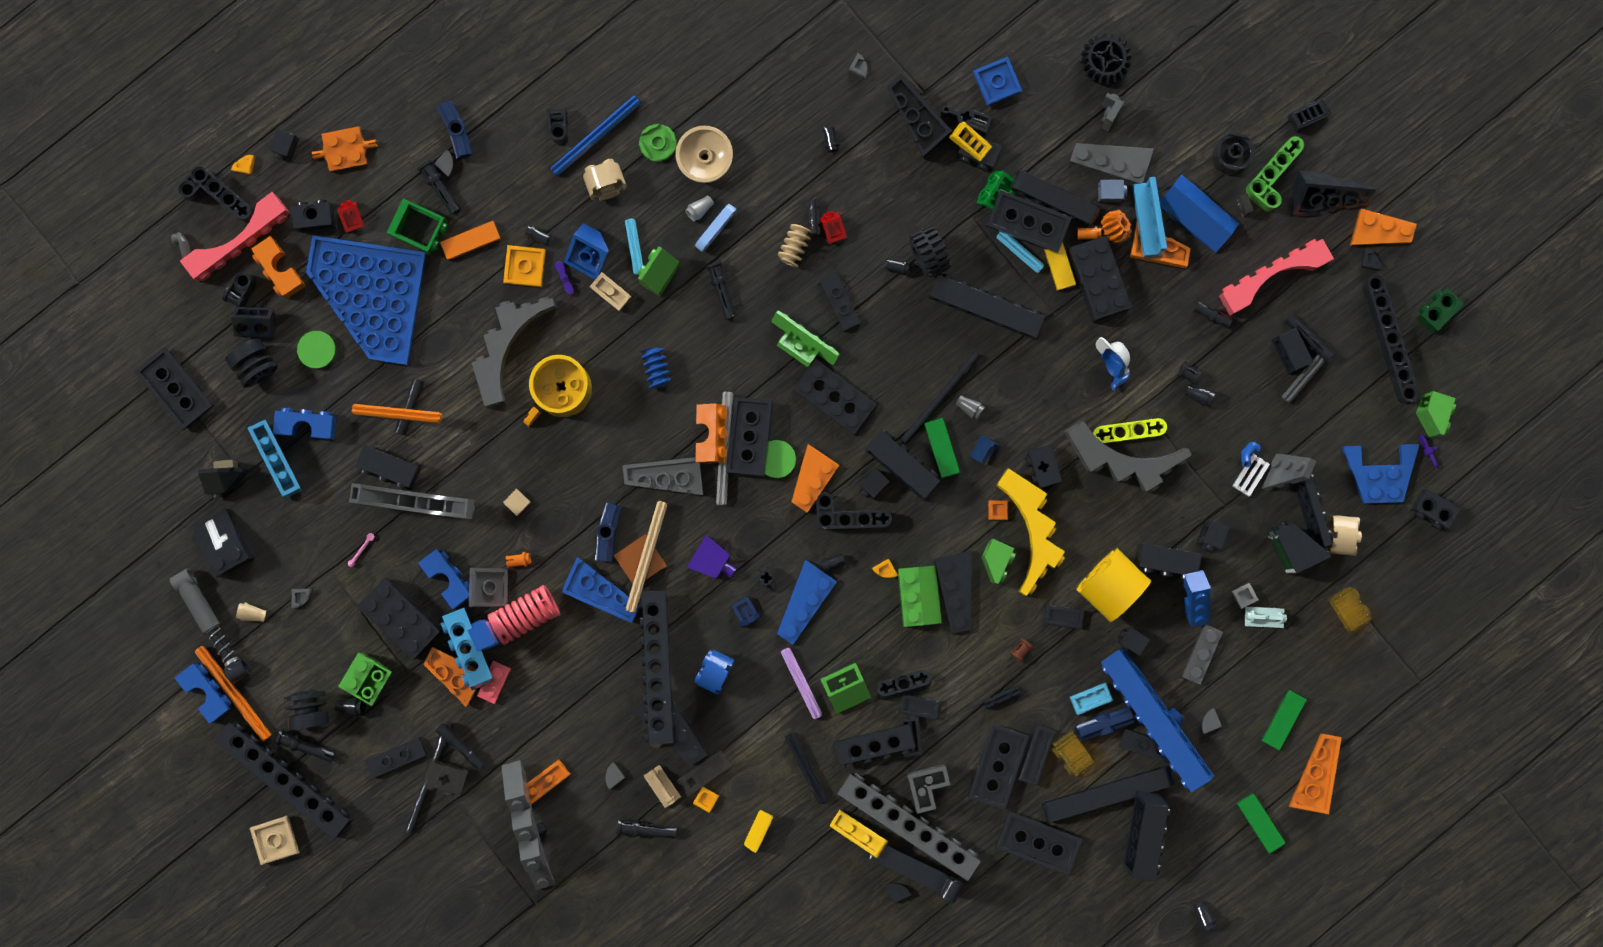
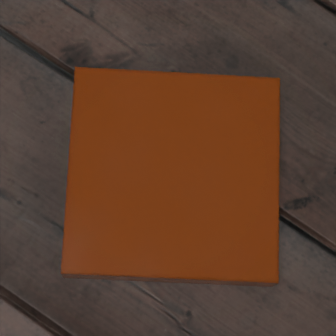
(630, 558)

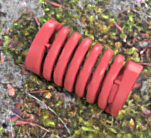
(539, 616)

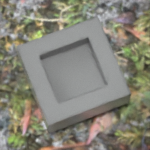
(1244, 595)

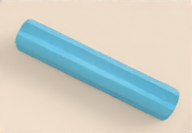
(634, 245)
(1020, 251)

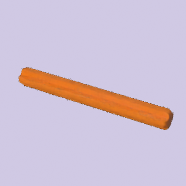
(397, 413)

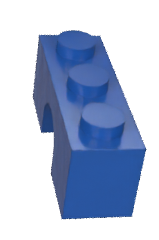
(287, 423)
(438, 563)
(1198, 600)
(483, 635)
(216, 703)

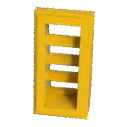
(974, 136)

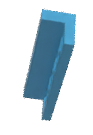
(1149, 218)

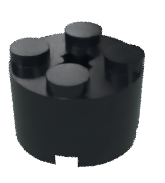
(1242, 148)

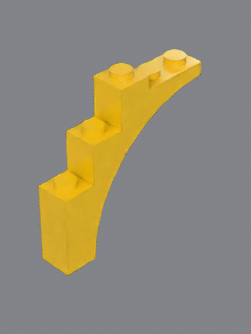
(1043, 552)

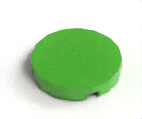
(658, 143)
(316, 349)
(780, 459)

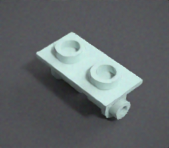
(1265, 617)

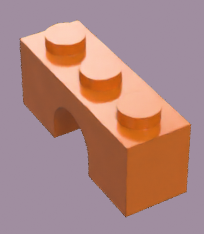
(267, 254)
(714, 448)

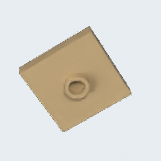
(274, 840)

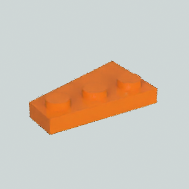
(1377, 228)
(1175, 254)
(813, 478)
(446, 670)

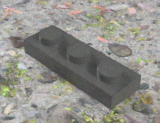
(1202, 654)

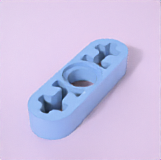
(716, 227)

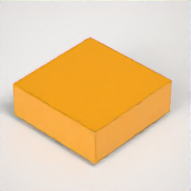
(706, 799)

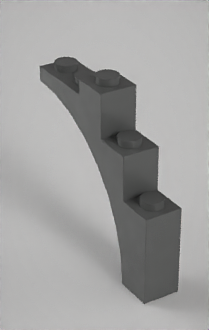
(498, 342)
(1145, 470)
(412, 501)
(524, 825)

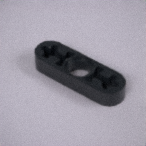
(901, 692)

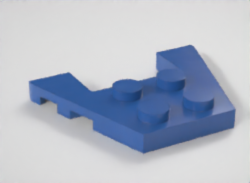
(1381, 482)

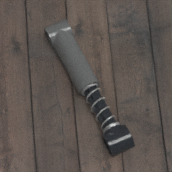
(187, 587)

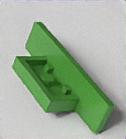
(801, 343)

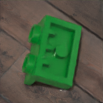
(997, 181)

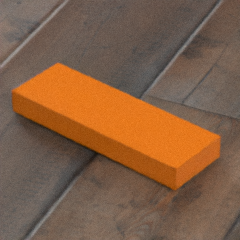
(470, 240)
(547, 780)

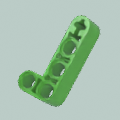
(1276, 170)

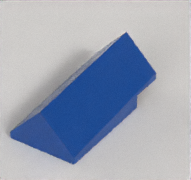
(1198, 214)

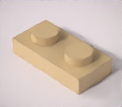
(610, 291)

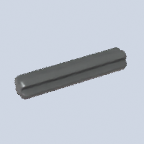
(1303, 379)

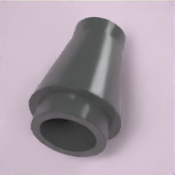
(971, 407)

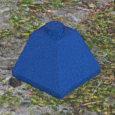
(587, 251)

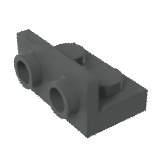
(1113, 105)

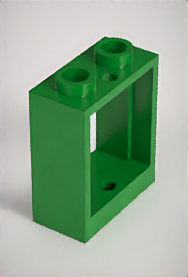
(401, 217)

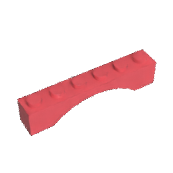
(267, 214)
(1310, 258)

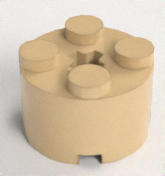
(604, 180)
(1345, 535)

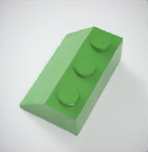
(919, 596)

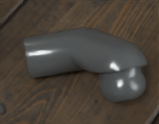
(183, 243)

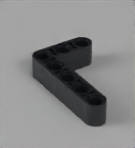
(946, 885)

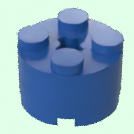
(715, 671)

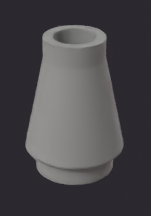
(697, 209)

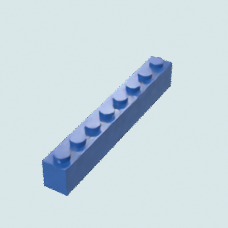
(1157, 720)

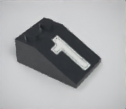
(222, 544)

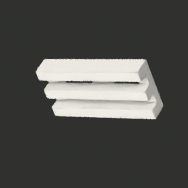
(1259, 462)

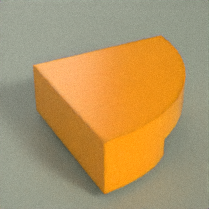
(244, 165)
(533, 415)
(885, 569)

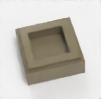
(227, 464)

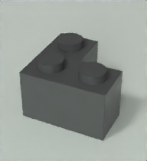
(922, 784)

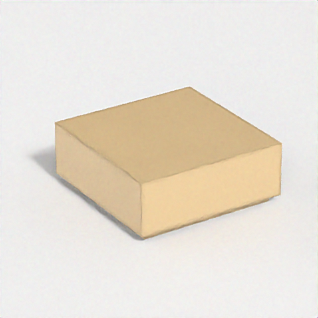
(516, 502)

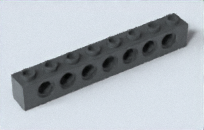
(964, 868)

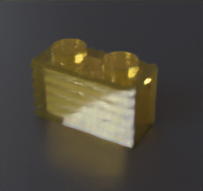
(1349, 608)
(1072, 753)

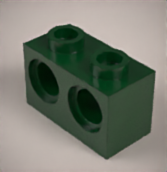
(1442, 313)

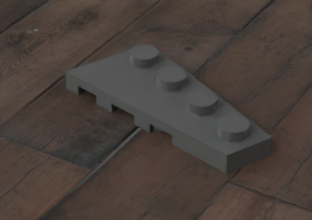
(1117, 161)
(668, 475)

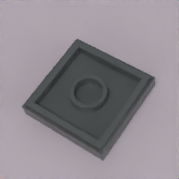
(488, 587)

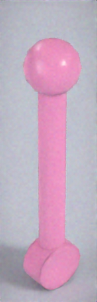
(370, 537)

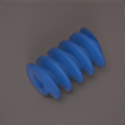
(655, 366)

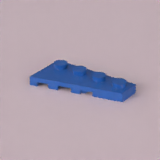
(597, 591)
(806, 598)

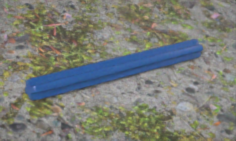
(595, 135)

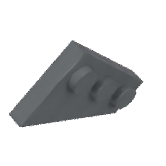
(1288, 470)

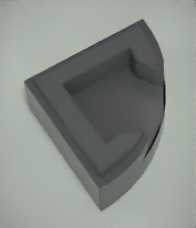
(859, 66)
(445, 163)
(300, 597)
(1210, 721)
(613, 775)

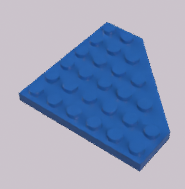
(371, 292)

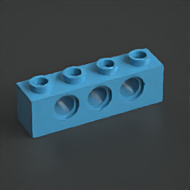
(274, 459)
(482, 675)

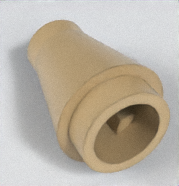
(250, 613)

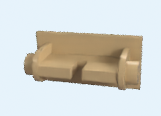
(662, 786)

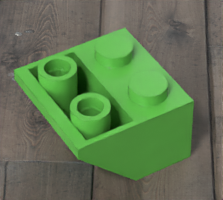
(658, 271)
(1435, 412)
(996, 558)
(365, 678)
(845, 688)

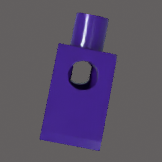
(711, 560)

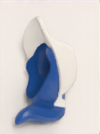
(1116, 359)

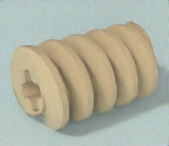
(794, 244)

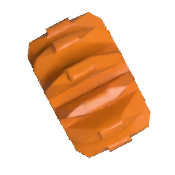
(1116, 226)

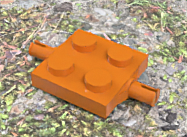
(344, 149)

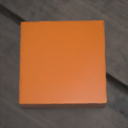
(997, 510)

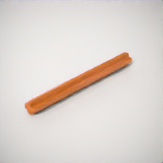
(233, 693)

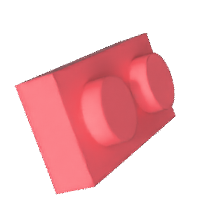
(492, 690)

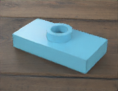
(1091, 698)

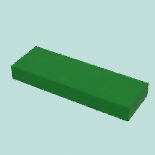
(941, 447)
(1283, 720)
(1260, 823)

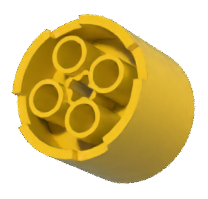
(555, 371)
(1113, 585)

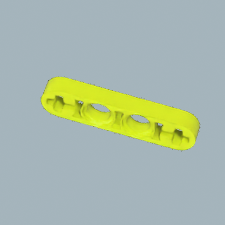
(1129, 430)

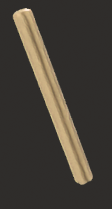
(646, 556)

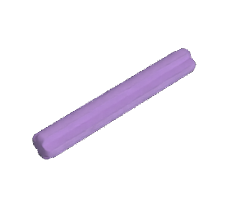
(801, 683)

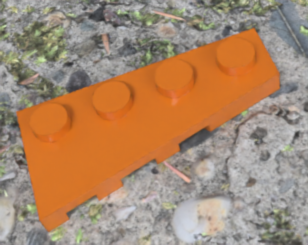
(1318, 778)

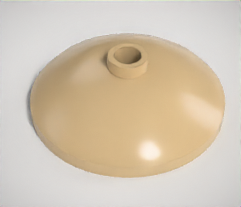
(703, 141)

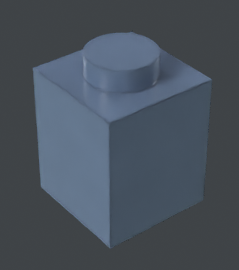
(1111, 191)

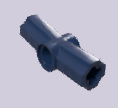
(452, 119)
(609, 519)
(1103, 724)

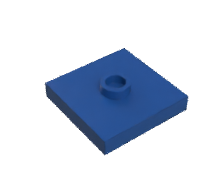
(997, 81)

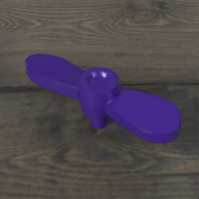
(564, 278)
(1428, 450)

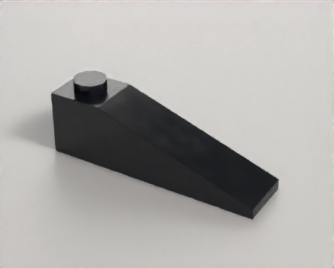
(1321, 192)

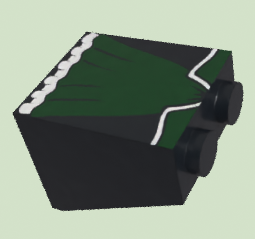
(1295, 548)

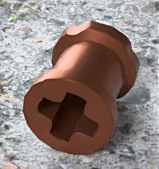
(1021, 650)

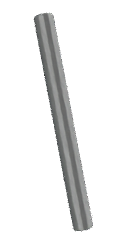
(722, 483)

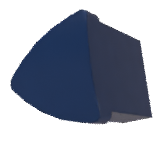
(984, 450)
(745, 611)

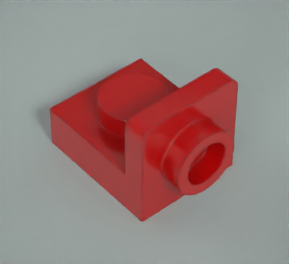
(350, 216)
(833, 227)

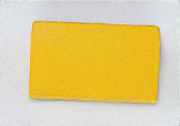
(758, 830)

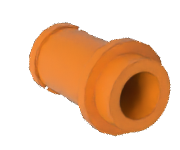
(1088, 233)
(518, 560)

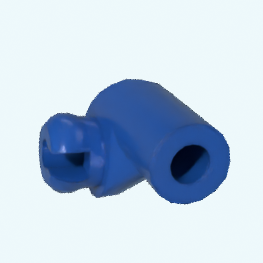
(1252, 447)

